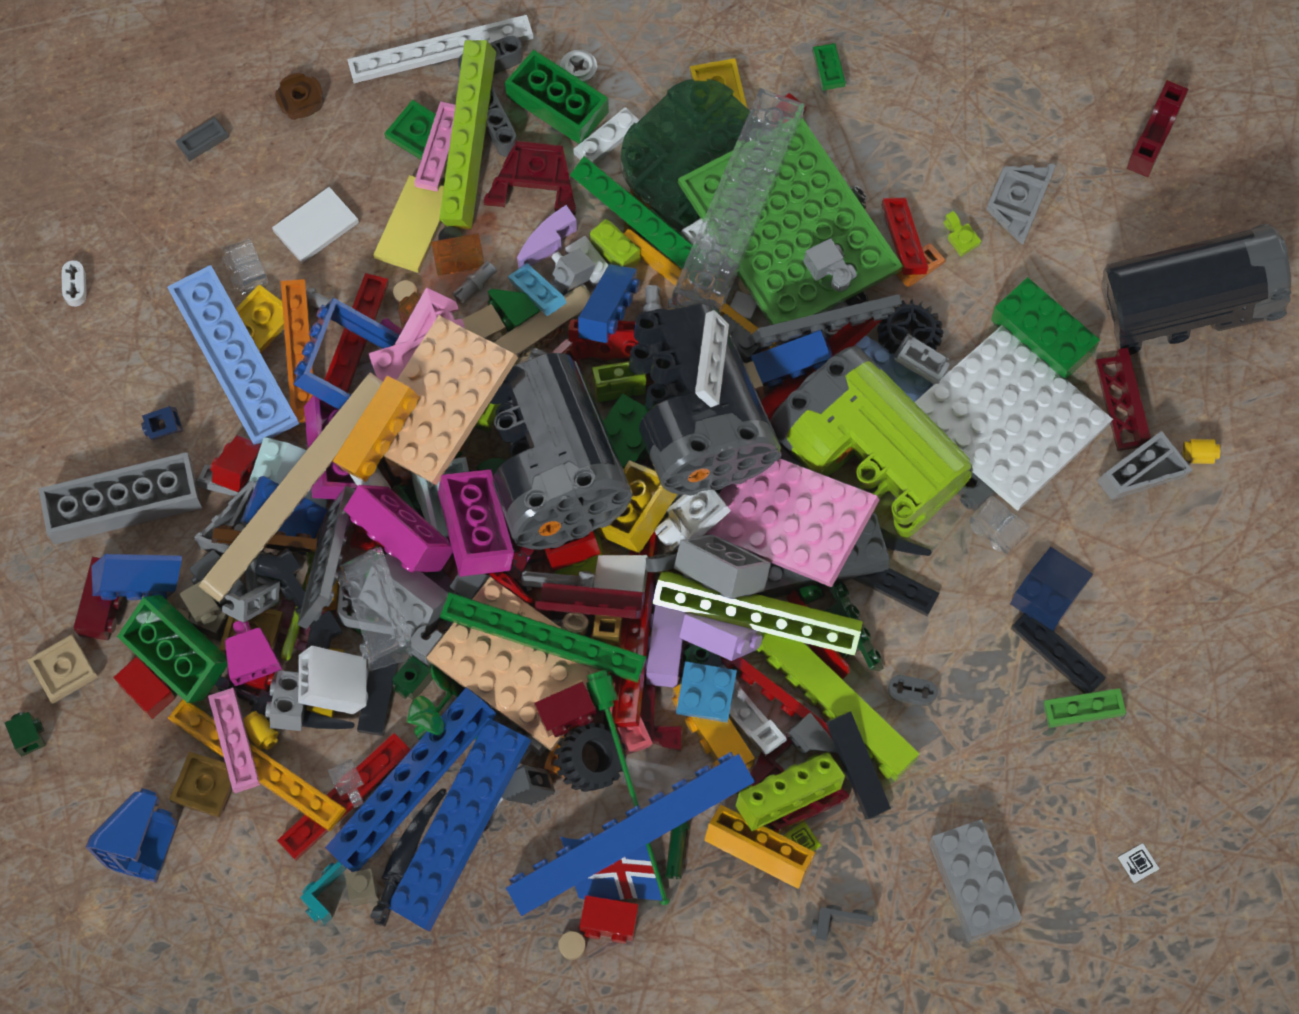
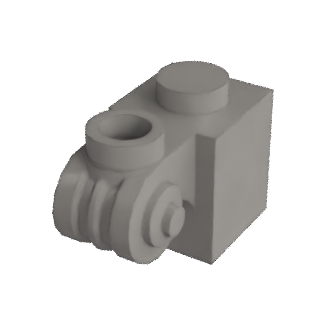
(828, 259)
(572, 271)

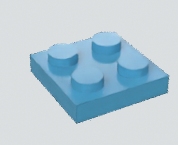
(706, 692)

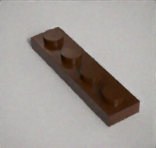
(301, 543)

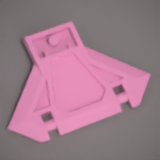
(393, 359)

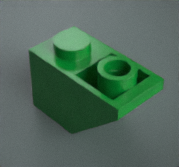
(512, 307)

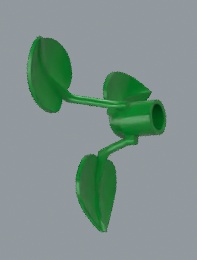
(422, 710)

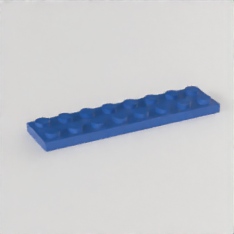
(459, 824)

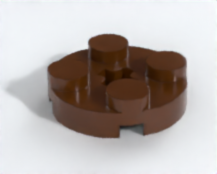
(301, 107)
(397, 473)

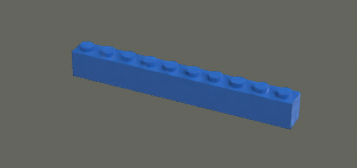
(629, 834)

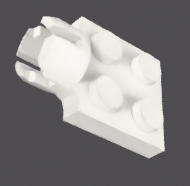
(691, 517)

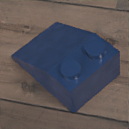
(1051, 588)

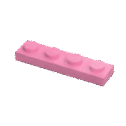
(436, 150)
(234, 740)

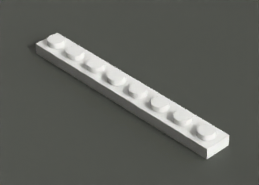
(434, 49)

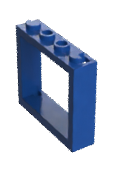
(351, 320)

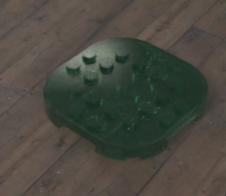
(676, 137)

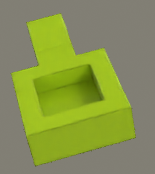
(961, 237)

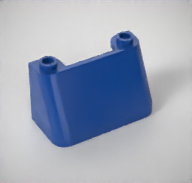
(134, 837)

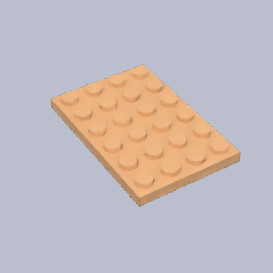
(455, 381)
(506, 672)

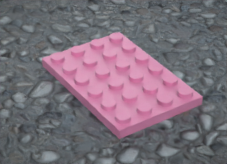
(796, 519)

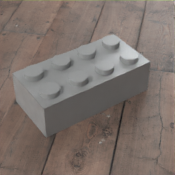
(975, 881)

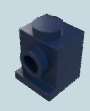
(151, 423)

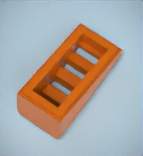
(910, 280)

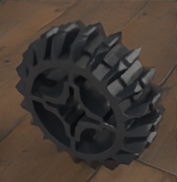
(929, 330)

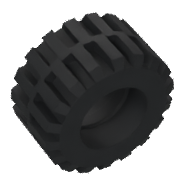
(571, 761)

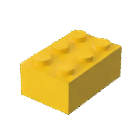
(644, 511)

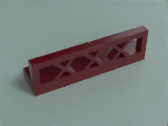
(1131, 396)
(591, 600)

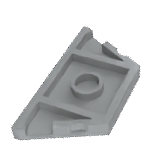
(1019, 197)

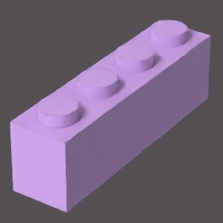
(664, 646)

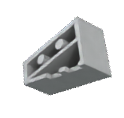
(1145, 468)
(229, 516)

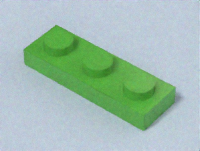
(1084, 708)

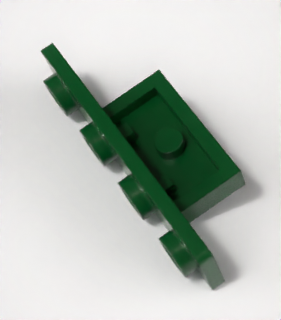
(847, 609)

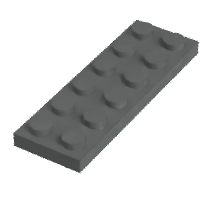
(831, 320)
(326, 560)

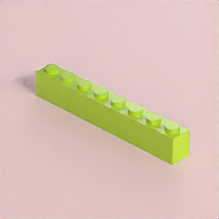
(467, 134)
(760, 614)
(834, 698)

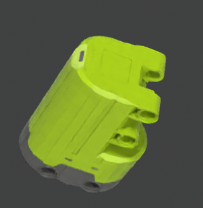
(862, 412)

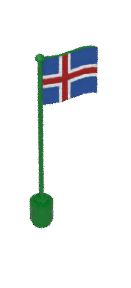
(636, 873)

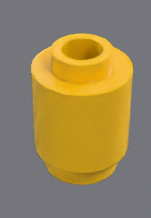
(1201, 451)
(259, 731)

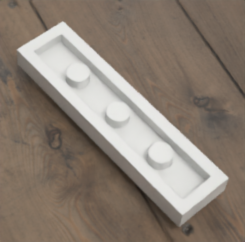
(712, 358)

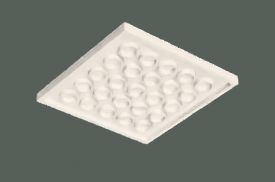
(1012, 416)

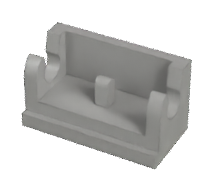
(921, 359)
(253, 602)
(421, 648)

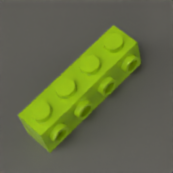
(789, 790)

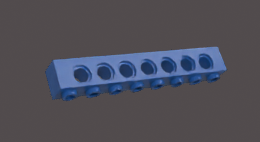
(409, 782)

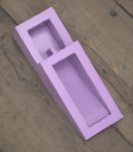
(547, 237)

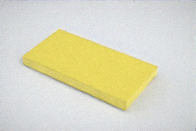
(411, 227)

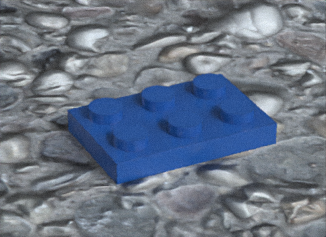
(304, 519)

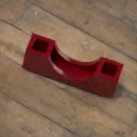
(1157, 129)

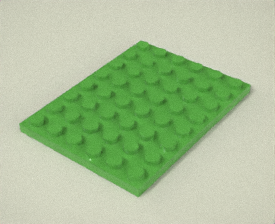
(803, 210)

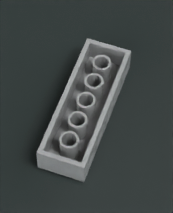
(119, 498)

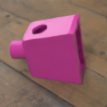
(249, 654)

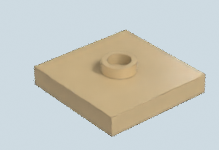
(62, 668)

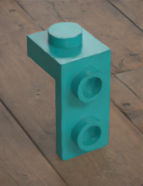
(316, 910)

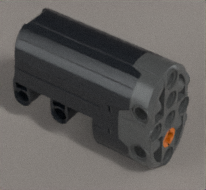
(1199, 285)
(686, 438)
(562, 460)

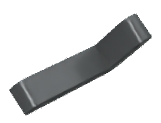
(496, 113)

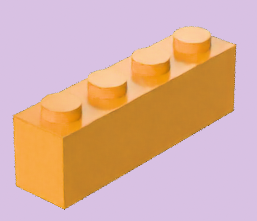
(376, 429)
(716, 736)
(759, 847)

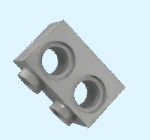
(285, 700)

